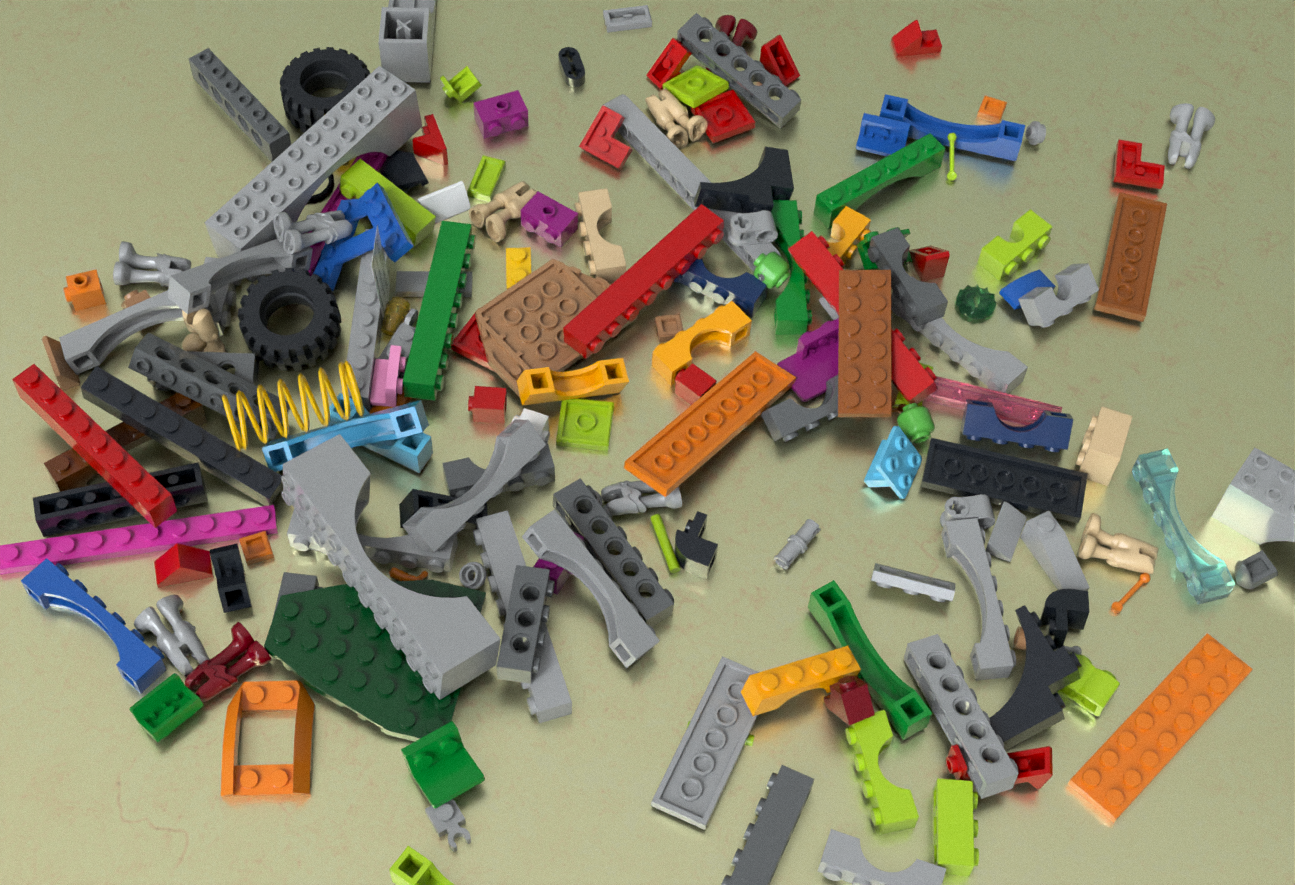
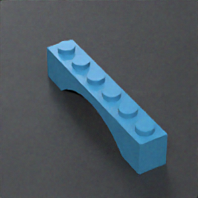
(370, 428)

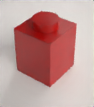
(693, 383)
(488, 404)

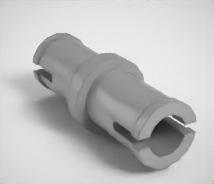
(797, 544)

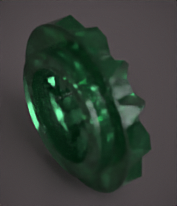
(966, 304)

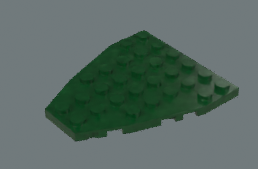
(352, 661)

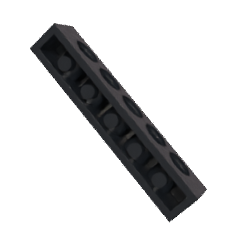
(103, 504)

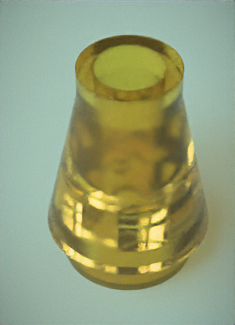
(394, 315)

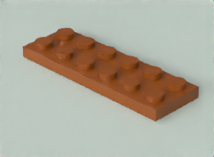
(1131, 257)
(864, 343)

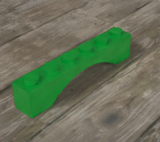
(911, 161)
(791, 306)
(838, 620)

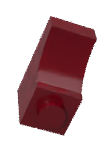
(850, 700)

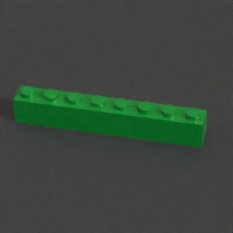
(438, 311)

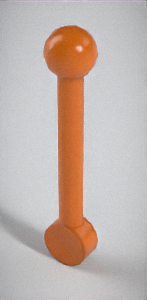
(1116, 607)

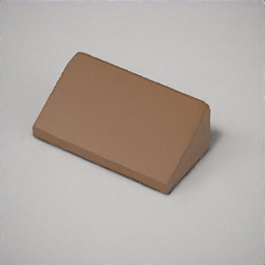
(63, 372)

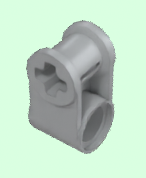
(755, 228)
(968, 508)

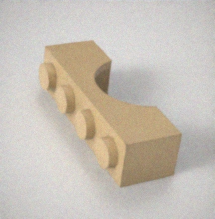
(595, 213)

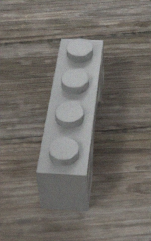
(846, 862)

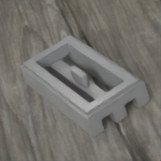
(628, 19)

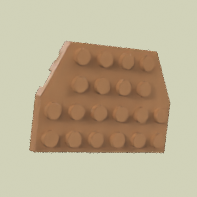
(527, 320)

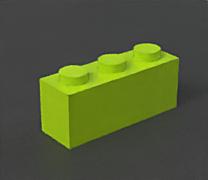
(954, 826)

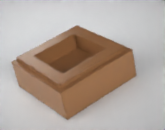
(668, 326)

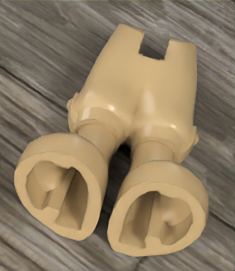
(670, 110)
(509, 200)
(203, 331)
(1123, 552)

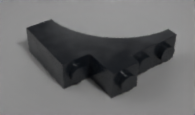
(753, 192)
(1045, 672)

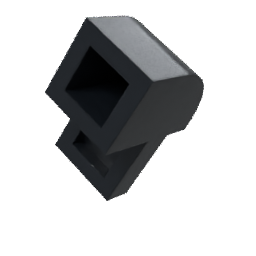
(692, 551)
(230, 578)
(1064, 610)

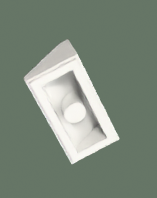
(446, 201)

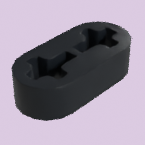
(574, 66)

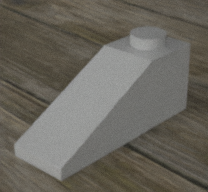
(1053, 552)

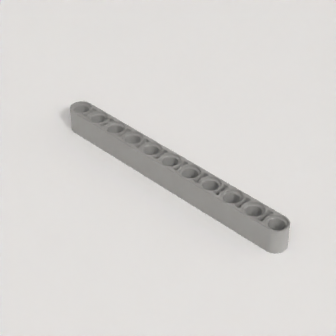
(675, 168)

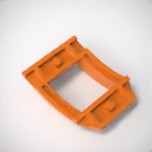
(274, 778)

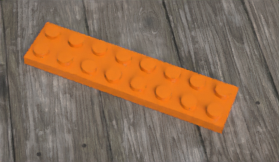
(709, 424)
(1159, 727)

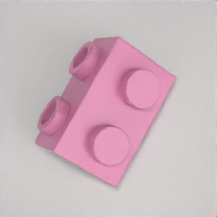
(387, 380)

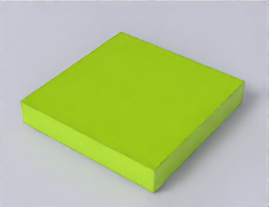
(696, 86)
(585, 424)

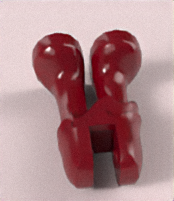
(744, 33)
(216, 675)

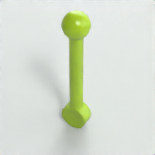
(951, 176)

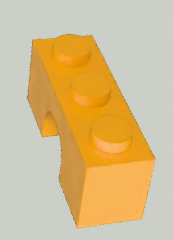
(849, 230)

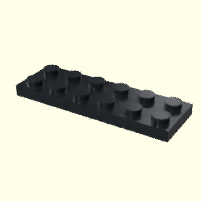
(1005, 478)

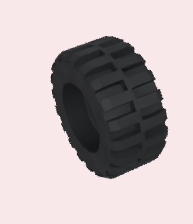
(314, 72)
(282, 290)

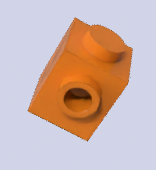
(84, 290)

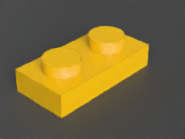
(517, 264)

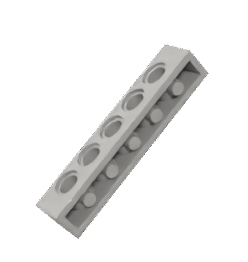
(987, 777)

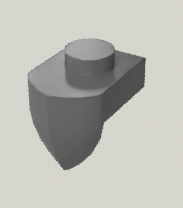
(1254, 571)

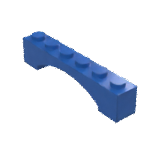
(995, 140)
(52, 587)

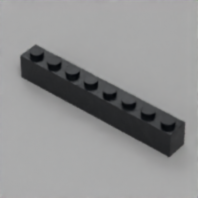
(182, 436)

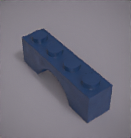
(743, 290)
(1049, 430)

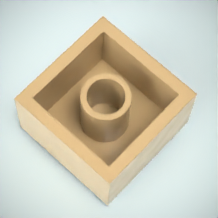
(1103, 445)

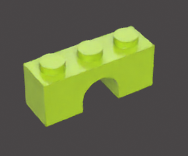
(1004, 257)

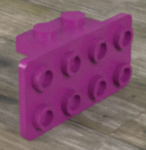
(814, 360)

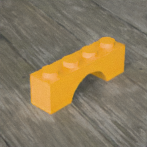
(724, 326)
(598, 379)
(775, 686)

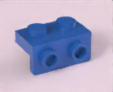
(882, 135)

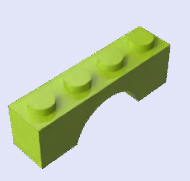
(892, 805)
(415, 869)

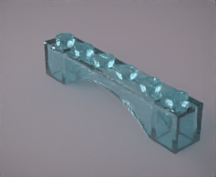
(1204, 572)

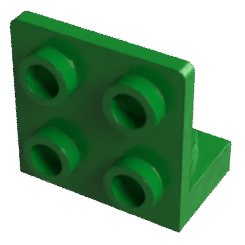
(442, 765)

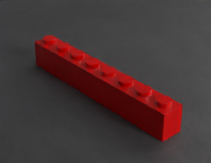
(823, 271)
(643, 282)
(95, 445)

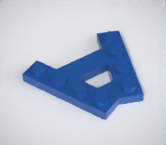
(380, 212)

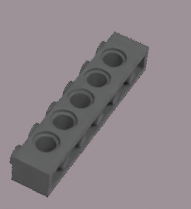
(707, 53)
(239, 104)
(200, 380)
(579, 496)

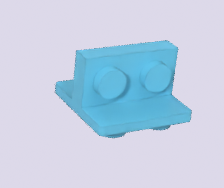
(894, 464)

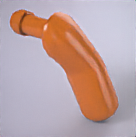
(400, 575)

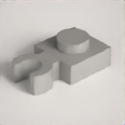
(447, 820)

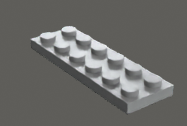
(708, 748)

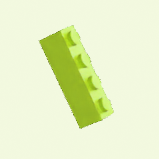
(414, 217)

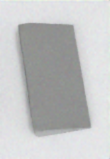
(1006, 532)

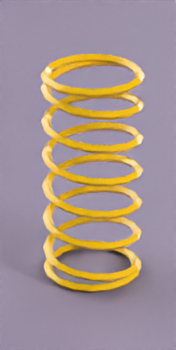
(347, 378)

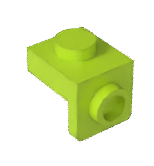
(461, 85)

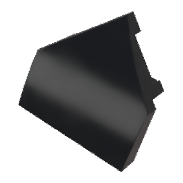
(403, 171)

